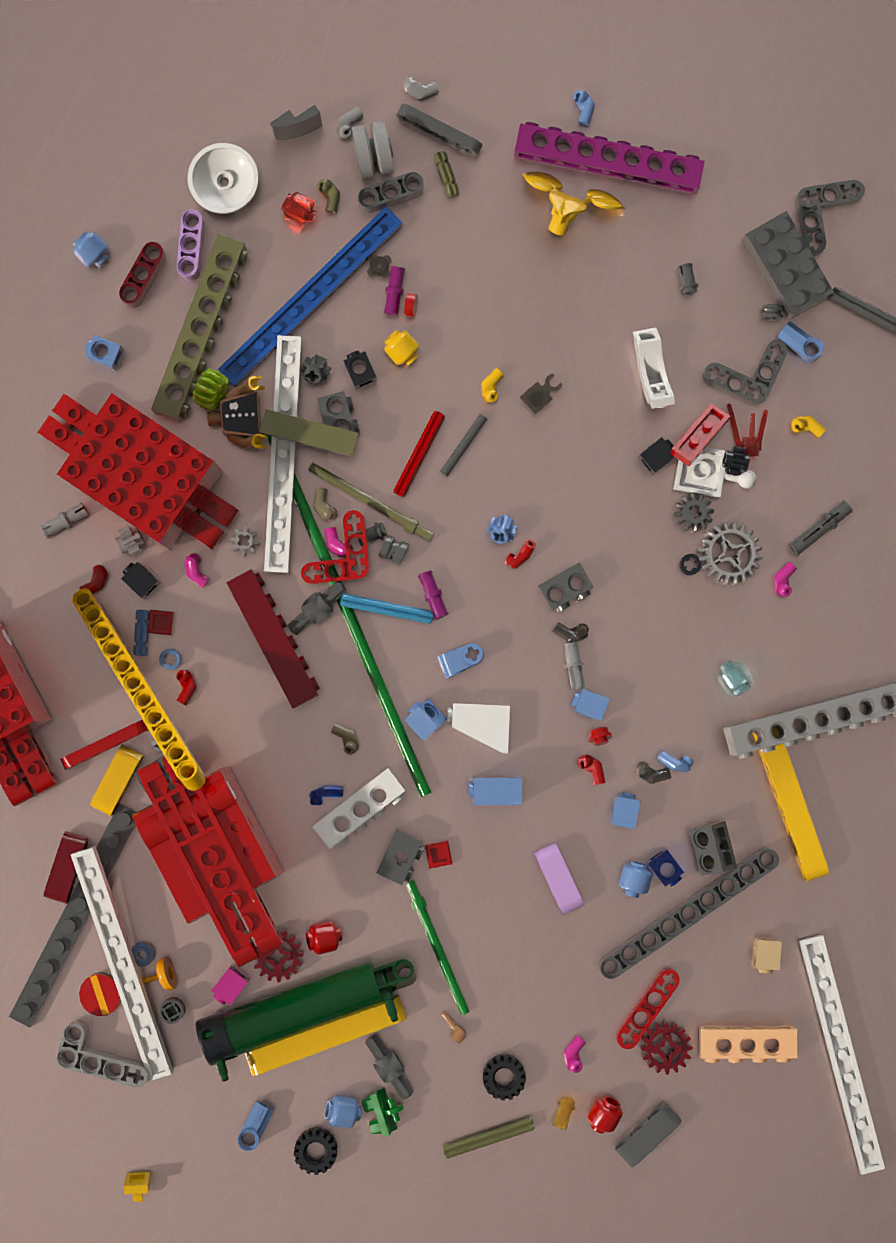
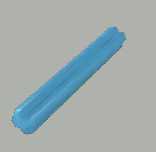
(386, 608)

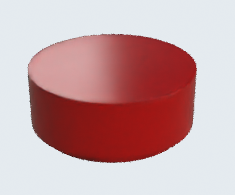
(411, 304)

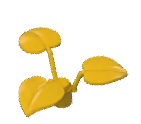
(566, 205)

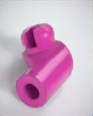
(192, 570)
(782, 580)
(572, 1056)

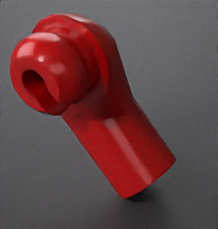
(98, 579)

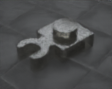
(538, 396)

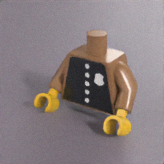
(241, 415)

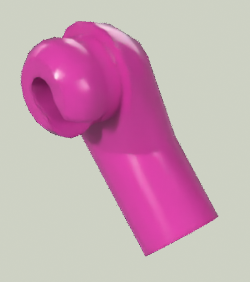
(335, 545)

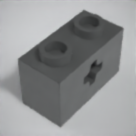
(400, 842)

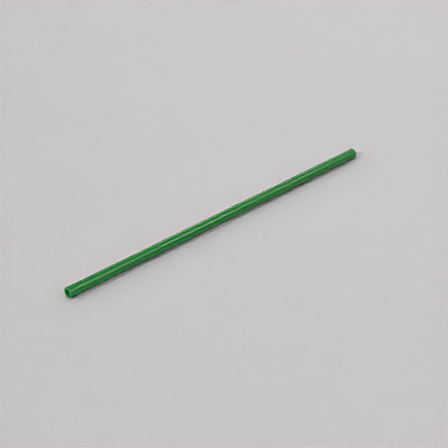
(362, 645)

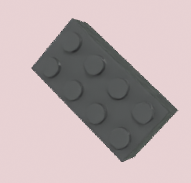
(787, 265)

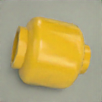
(401, 347)

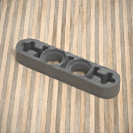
(439, 130)

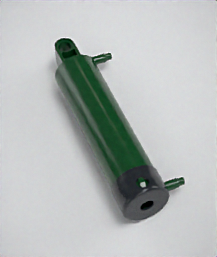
(300, 1010)

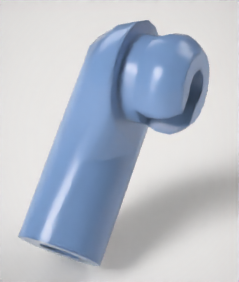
(586, 106)
(673, 763)

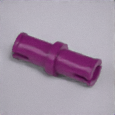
(394, 290)
(433, 595)

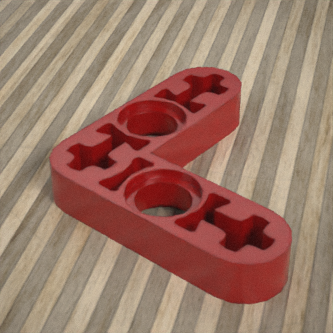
(346, 564)

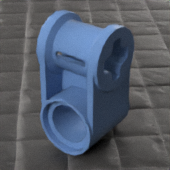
(456, 661)

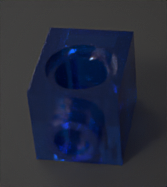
(658, 860)

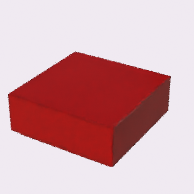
(160, 622)
(438, 854)

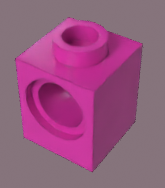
(229, 986)

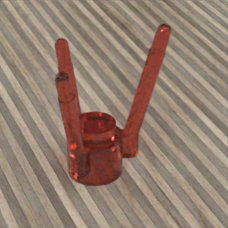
(751, 444)

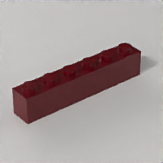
(273, 639)

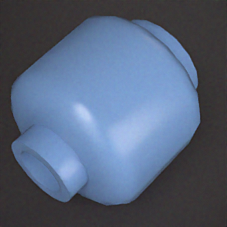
(90, 249)
(635, 879)
(342, 1111)

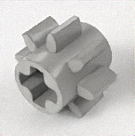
(129, 540)
(237, 540)

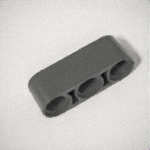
(399, 184)
(648, 1134)

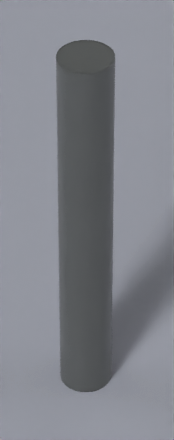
(463, 445)

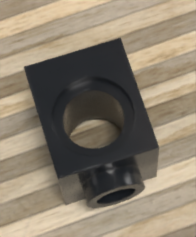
(364, 378)
(657, 455)
(140, 579)

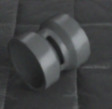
(393, 549)
(176, 1009)

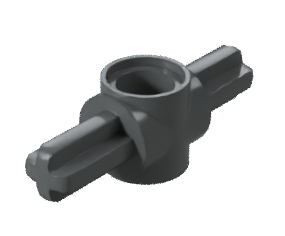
(317, 608)
(389, 1066)

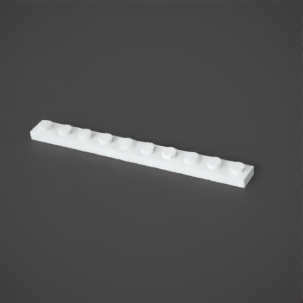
(282, 457)
(122, 963)
(841, 1054)

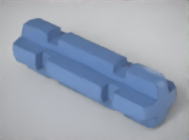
(140, 633)

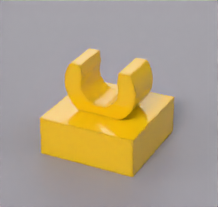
(137, 1184)

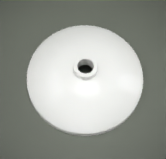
(219, 163)

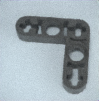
(814, 208)
(756, 381)

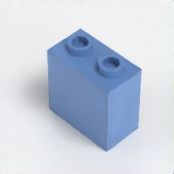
(496, 790)

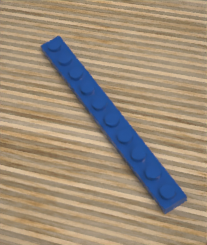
(310, 296)

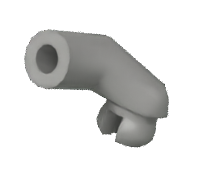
(418, 90)
(346, 122)

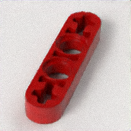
(104, 744)
(644, 1006)

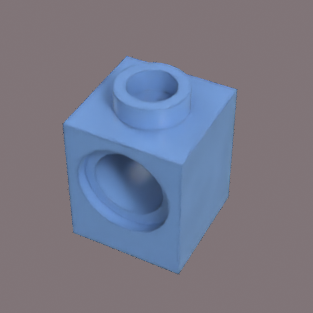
(111, 359)
(590, 704)
(424, 718)
(625, 810)

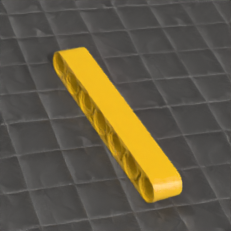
(794, 811)
(321, 1038)

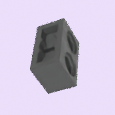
(342, 417)
(562, 582)
(713, 848)

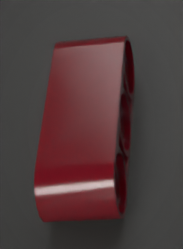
(142, 262)
(63, 872)

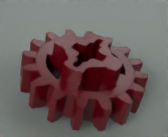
(278, 966)
(655, 1047)

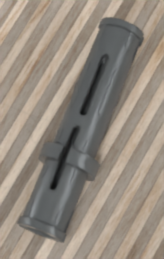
(841, 511)

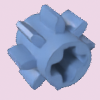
(502, 529)

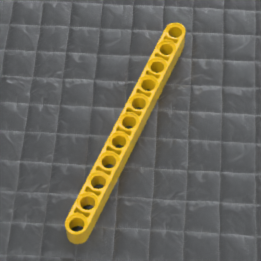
(131, 677)

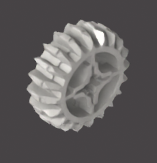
(725, 543)

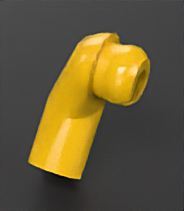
(488, 385)
(807, 423)

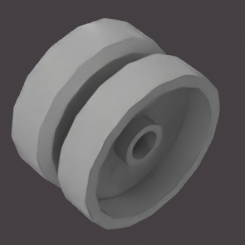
(373, 149)

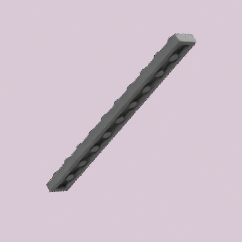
(71, 923)

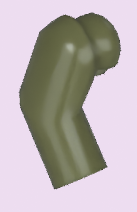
(331, 193)

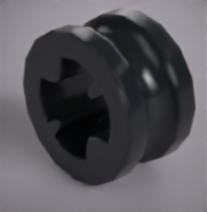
(686, 558)

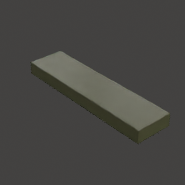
(308, 432)

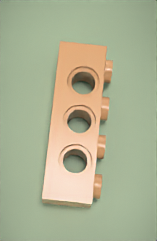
(711, 1035)

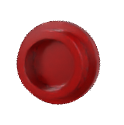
(600, 736)

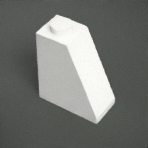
(482, 722)

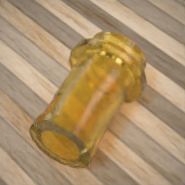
(563, 1113)

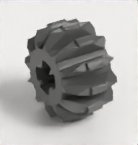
(701, 510)

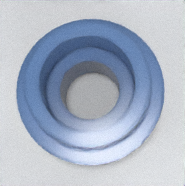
(149, 954)

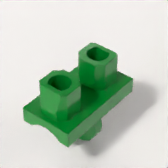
(385, 1111)

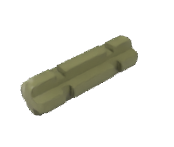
(446, 174)

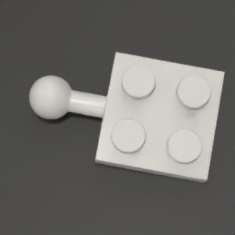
(707, 475)

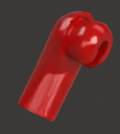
(524, 554)
(187, 684)
(593, 766)

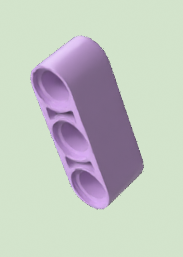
(190, 234)
(559, 879)

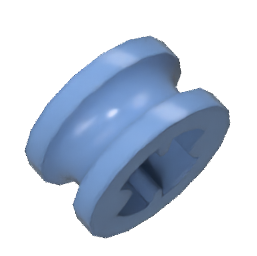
(167, 665)

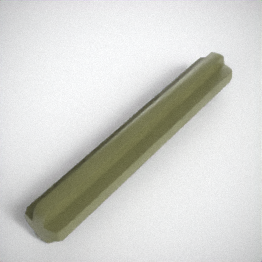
(488, 1137)

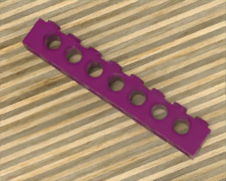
(618, 168)

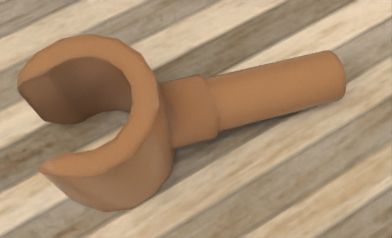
(458, 1033)

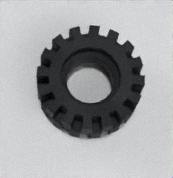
(511, 1090)
(309, 1164)

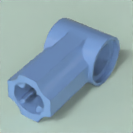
(798, 340)
(255, 1124)

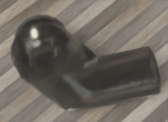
(573, 634)
(651, 775)

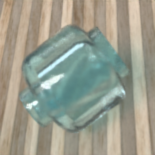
(734, 678)

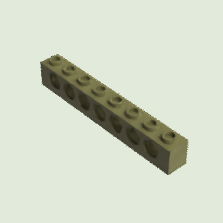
(222, 249)

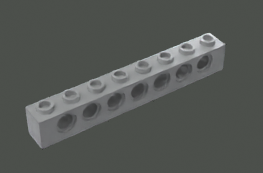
(738, 735)

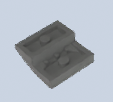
(290, 127)

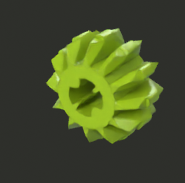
(210, 389)

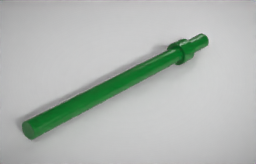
(418, 904)

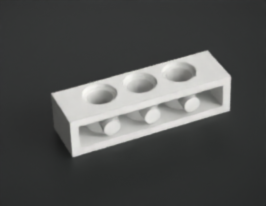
(326, 826)

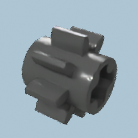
(315, 369)

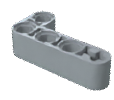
(104, 1059)

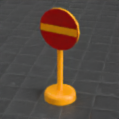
(100, 995)

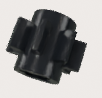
(736, 461)

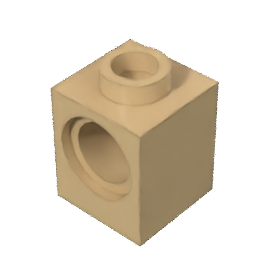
(767, 954)

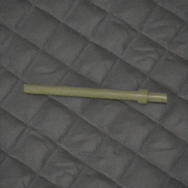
(411, 525)

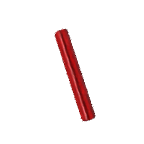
(419, 453)

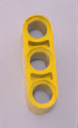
(116, 780)

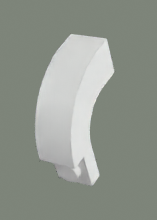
(652, 369)

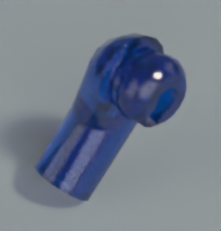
(325, 791)

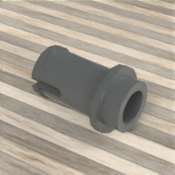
(687, 278)
(374, 533)

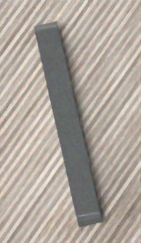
(700, 912)

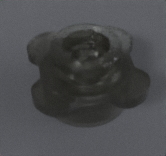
(379, 272)

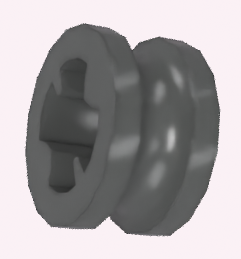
(772, 312)

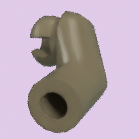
(322, 507)
(348, 737)

